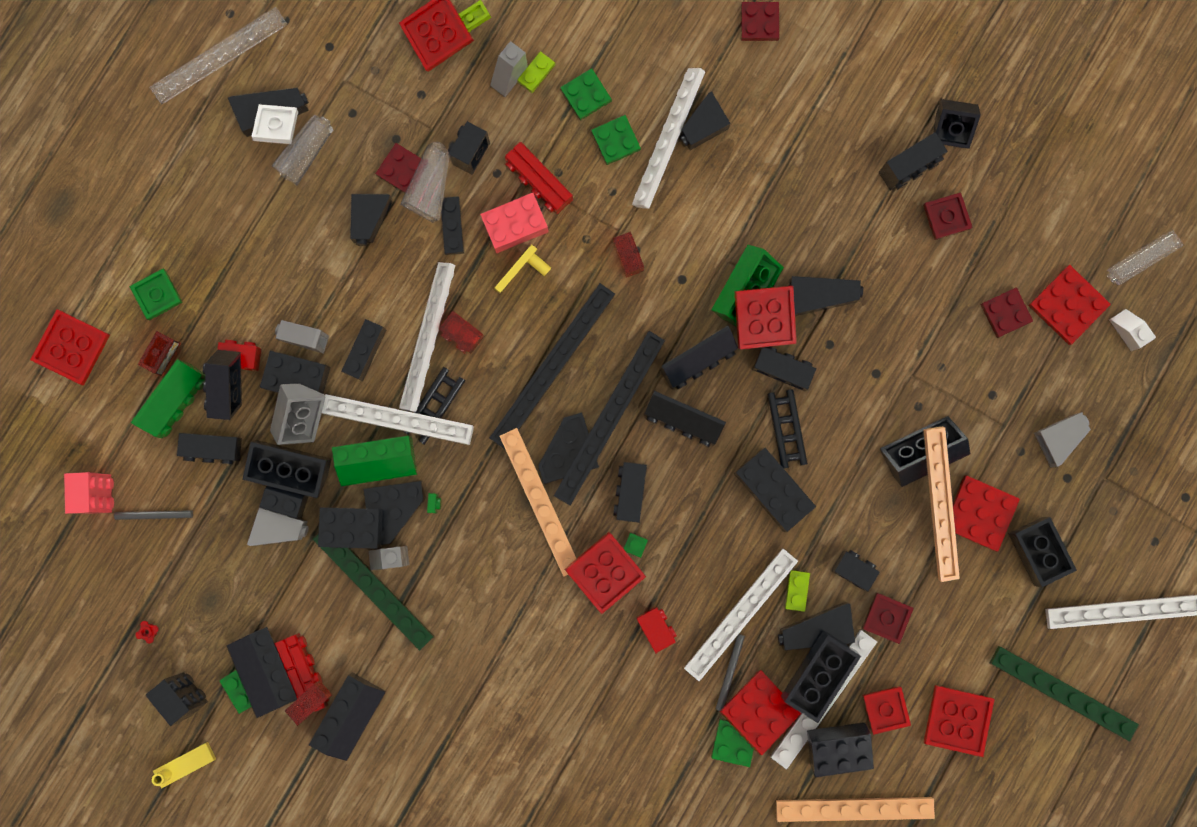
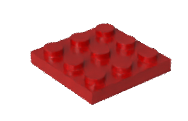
(436, 32)
(1069, 305)
(765, 317)
(70, 347)
(983, 513)
(605, 573)
(759, 713)
(959, 721)

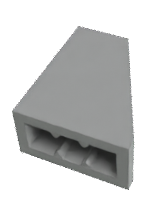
(508, 69)
(302, 336)
(1062, 438)
(276, 528)
(388, 558)

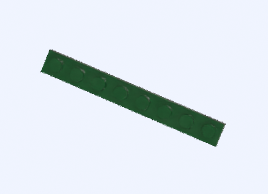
(379, 595)
(1064, 693)

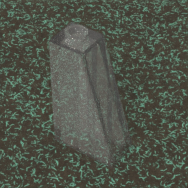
(305, 147)
(427, 186)
(1144, 257)

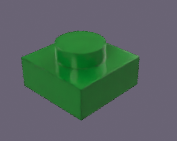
(434, 503)
(635, 545)

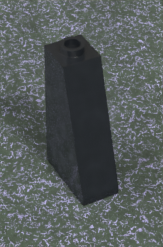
(246, 106)
(823, 293)
(805, 632)

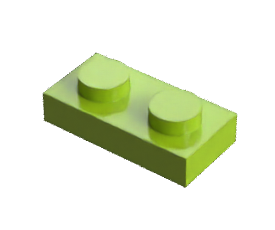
(475, 15)
(536, 72)
(797, 590)

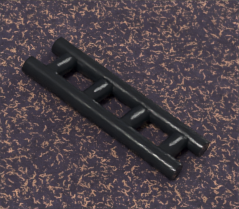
(445, 401)
(777, 421)

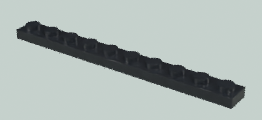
(554, 362)
(609, 418)

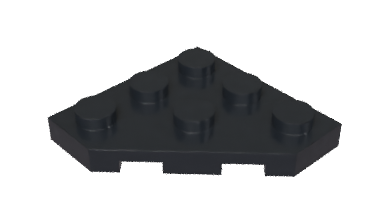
(564, 448)
(398, 505)

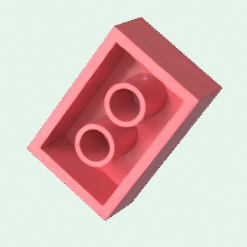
(514, 222)
(88, 493)

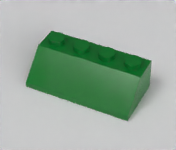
(753, 271)
(169, 399)
(374, 460)

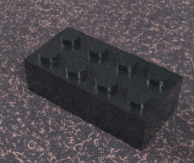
(775, 490)
(820, 676)

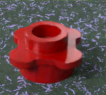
(141, 634)

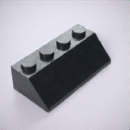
(698, 358)
(684, 419)
(908, 455)
(286, 468)
(261, 672)
(347, 717)

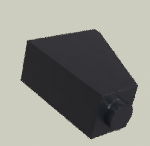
(705, 123)
(367, 216)

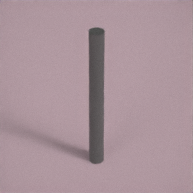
(153, 515)
(730, 672)

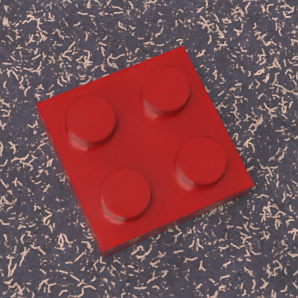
(886, 710)

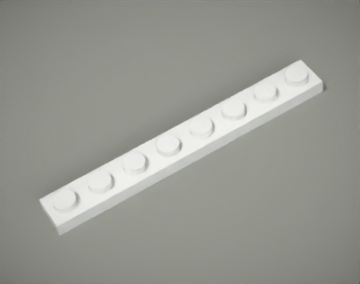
(668, 138)
(427, 337)
(398, 419)
(1121, 612)
(740, 614)
(797, 734)

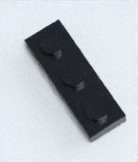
(452, 226)

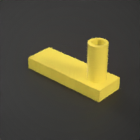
(530, 257)
(183, 765)

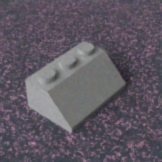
(296, 414)

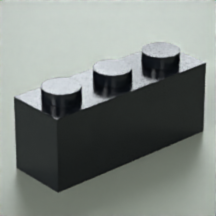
(364, 350)
(784, 368)
(209, 448)
(630, 492)

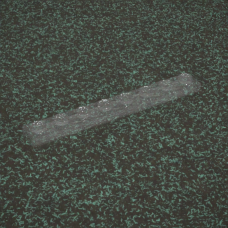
(218, 55)

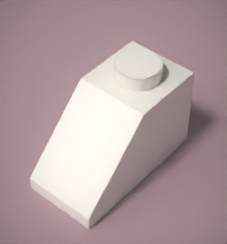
(1132, 330)

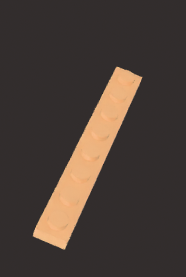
(538, 499)
(941, 503)
(855, 809)

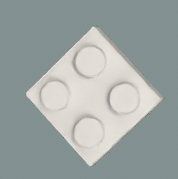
(275, 124)

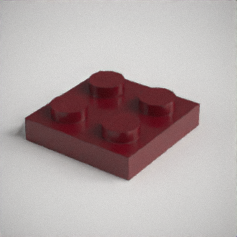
(760, 21)
(399, 167)
(947, 216)
(1006, 312)
(887, 618)

